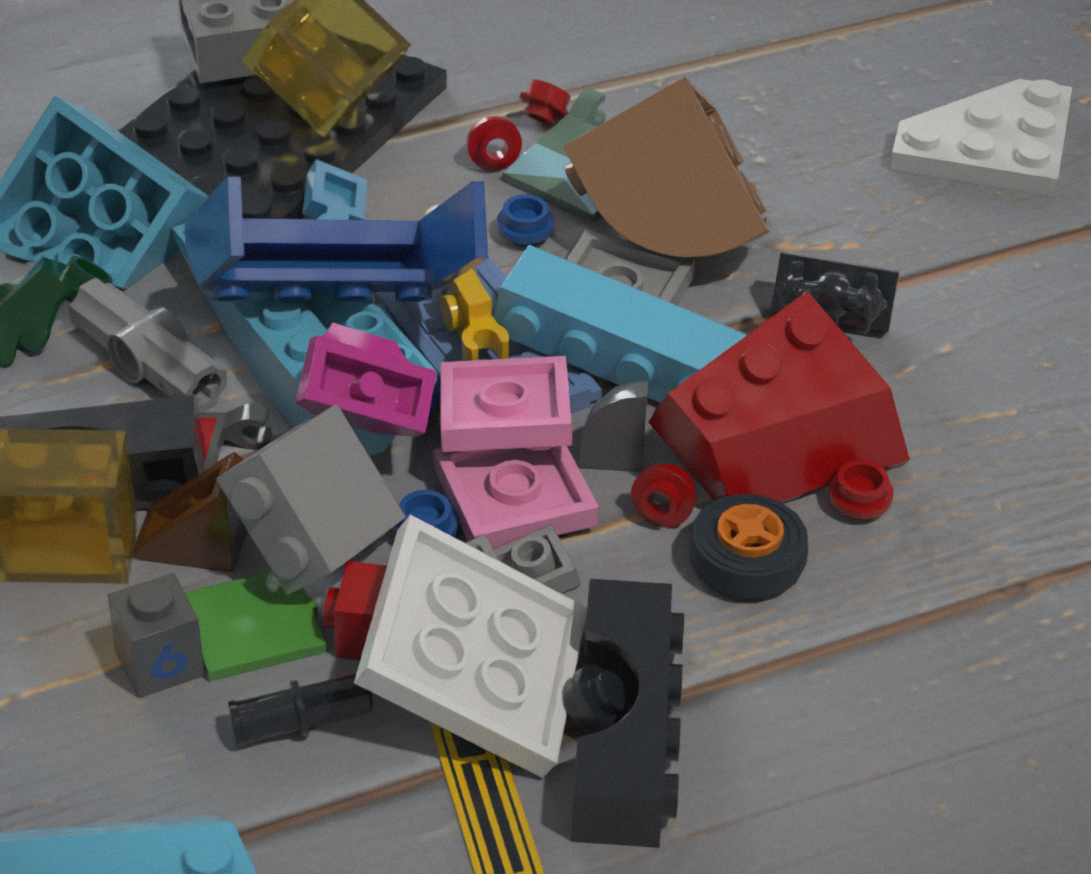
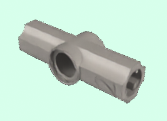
(147, 344)

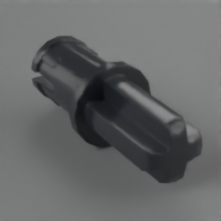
(298, 709)

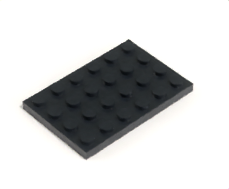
(254, 134)

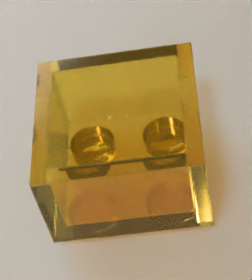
(326, 57)
(66, 506)

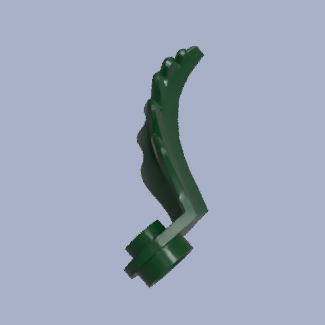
(33, 300)

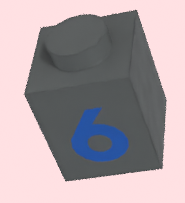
(156, 635)

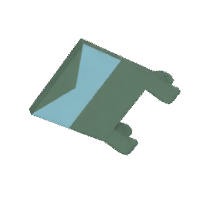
(542, 166)

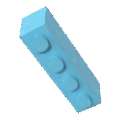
(606, 324)

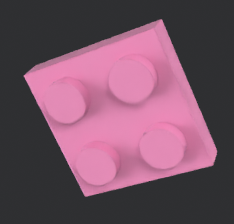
(505, 404)
(515, 492)

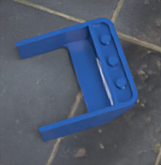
(335, 256)

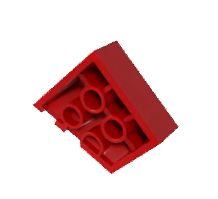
(782, 410)

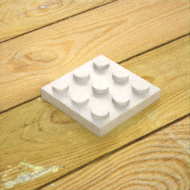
(473, 646)

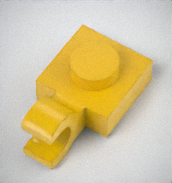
(469, 313)

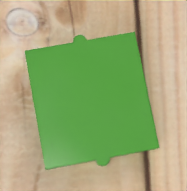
(254, 625)

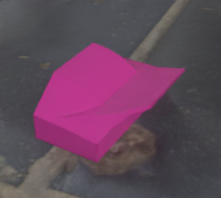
(367, 381)

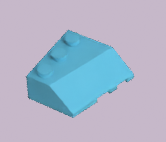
(91, 196)
(134, 847)

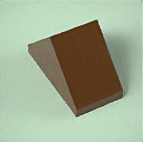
(194, 525)

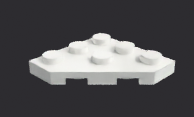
(991, 139)

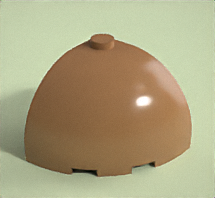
(669, 176)

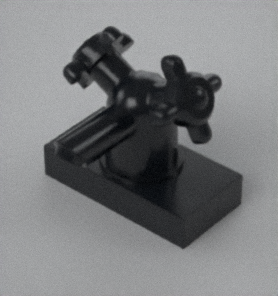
(844, 290)

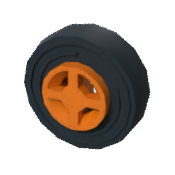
(748, 546)

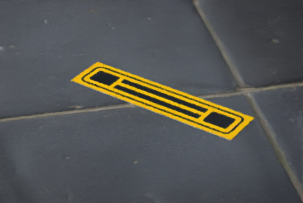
(487, 807)

